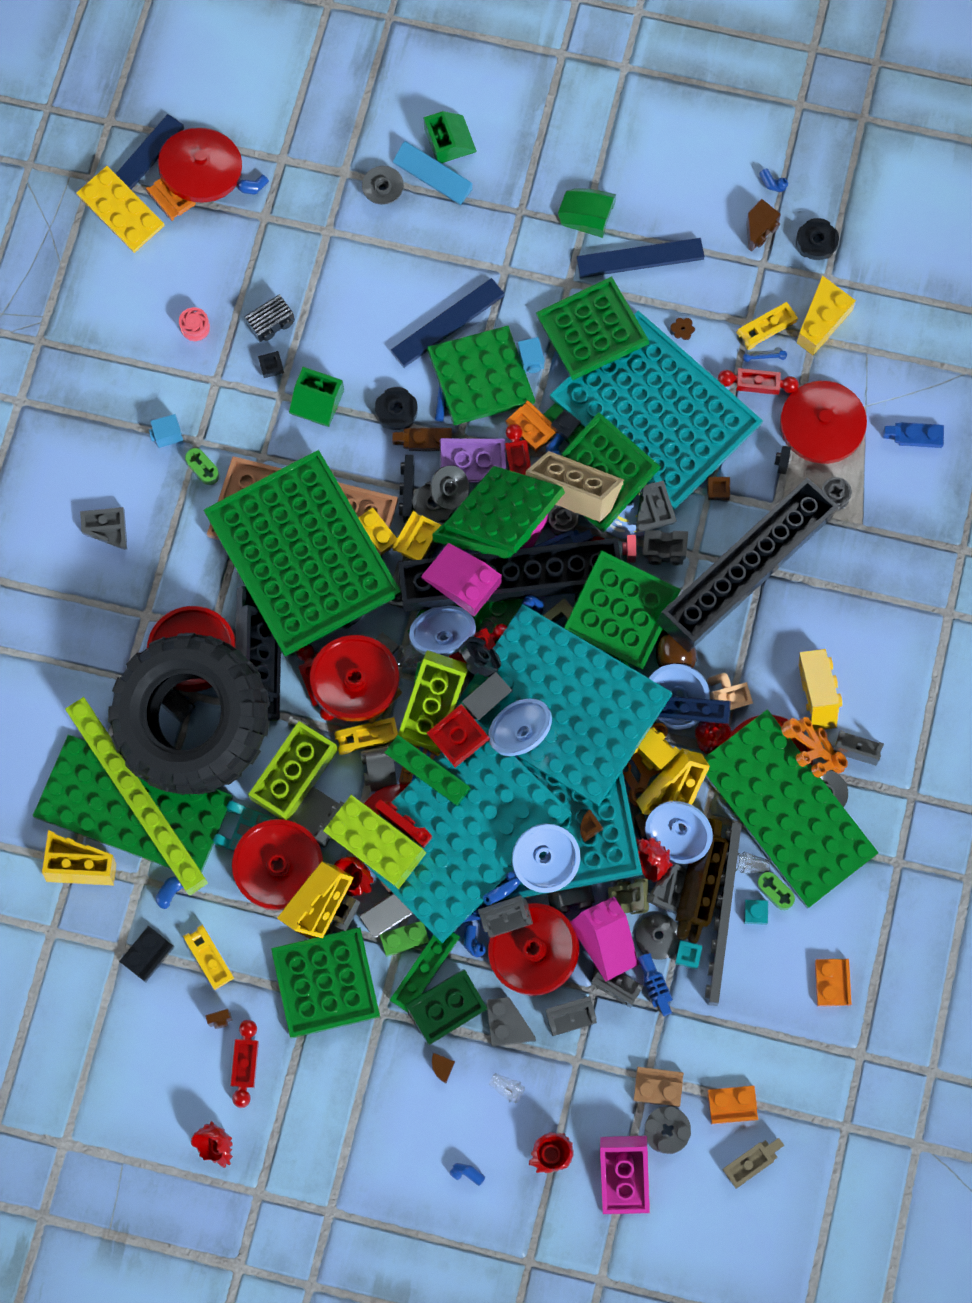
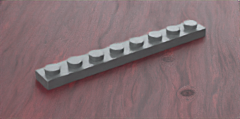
(721, 923)

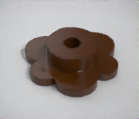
(680, 324)

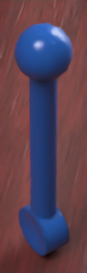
(781, 355)

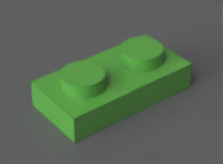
(404, 938)

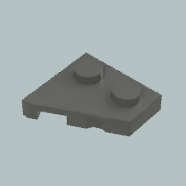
(654, 508)
(105, 526)
(668, 889)
(507, 1024)

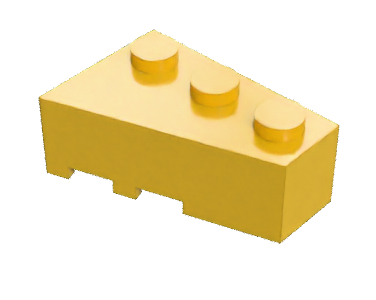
(824, 316)
(820, 688)
(655, 750)
(677, 781)
(76, 863)
(317, 900)

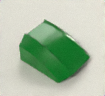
(586, 210)

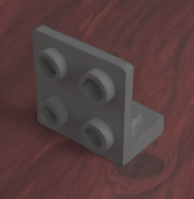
(316, 813)

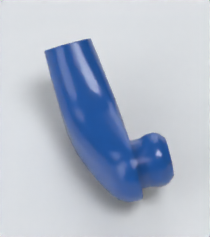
(503, 890)
(168, 891)

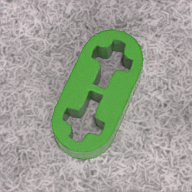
(205, 463)
(772, 895)

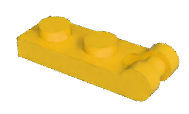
(767, 325)
(366, 735)
(209, 958)

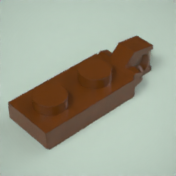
(421, 438)

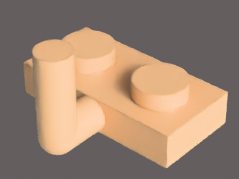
(738, 694)

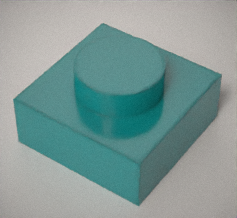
(756, 912)
(688, 954)

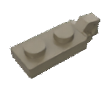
(752, 1162)

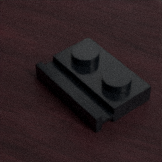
(146, 954)

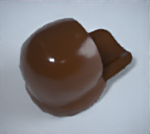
(671, 652)

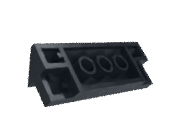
(259, 647)

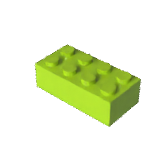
(432, 698)
(293, 771)
(374, 841)

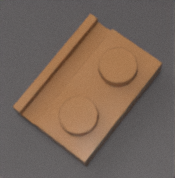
(658, 1086)

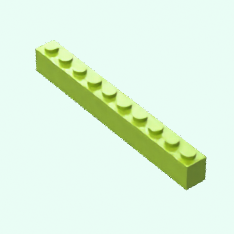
(137, 797)

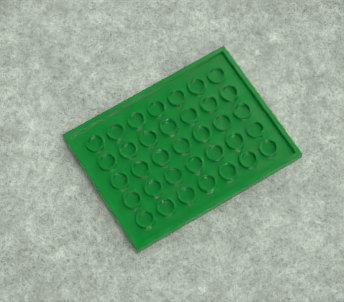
(302, 552)

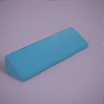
(433, 173)

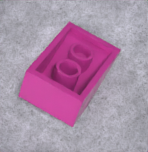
(462, 578)
(607, 938)
(624, 1175)

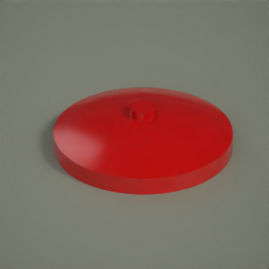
(200, 165)
(823, 422)
(192, 620)
(354, 678)
(274, 862)
(537, 955)

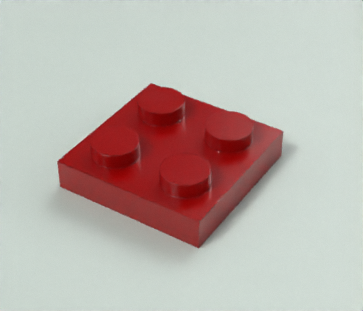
(458, 735)

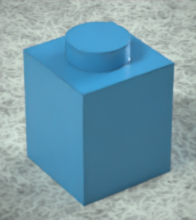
(531, 355)
(166, 431)

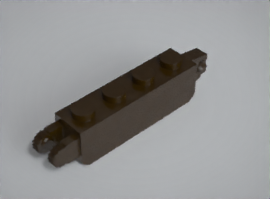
(701, 888)

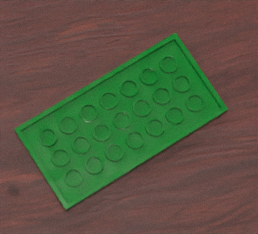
(89, 804)
(787, 809)

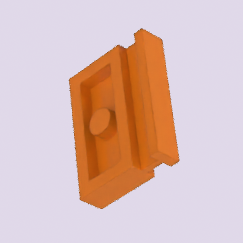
(167, 201)
(534, 425)
(833, 982)
(732, 1104)

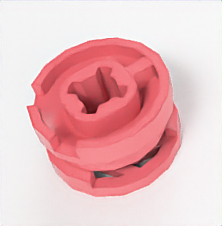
(193, 324)

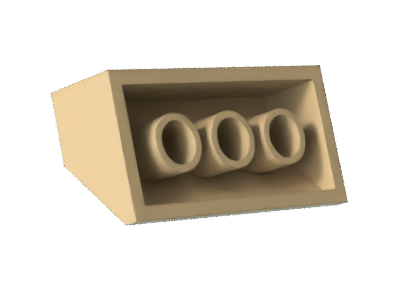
(585, 488)

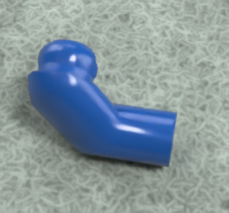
(773, 184)
(252, 187)
(554, 443)
(533, 603)
(471, 943)
(467, 1170)

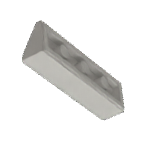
(384, 915)

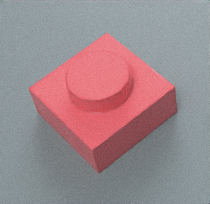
(629, 548)

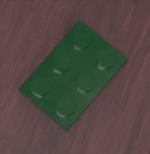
(446, 1007)

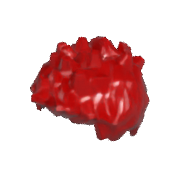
(711, 735)
(653, 858)
(359, 871)
(213, 1144)
(552, 1152)

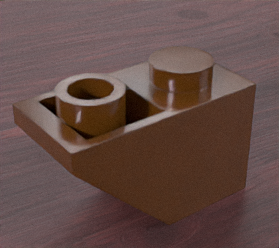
(760, 222)

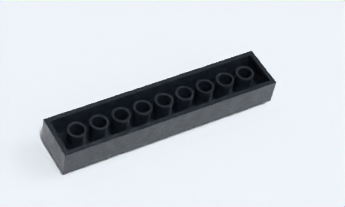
(747, 564)
(527, 572)

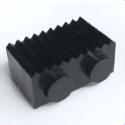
(270, 318)

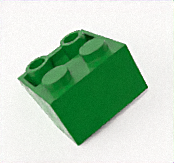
(448, 136)
(316, 396)

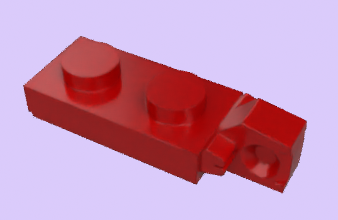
(404, 824)

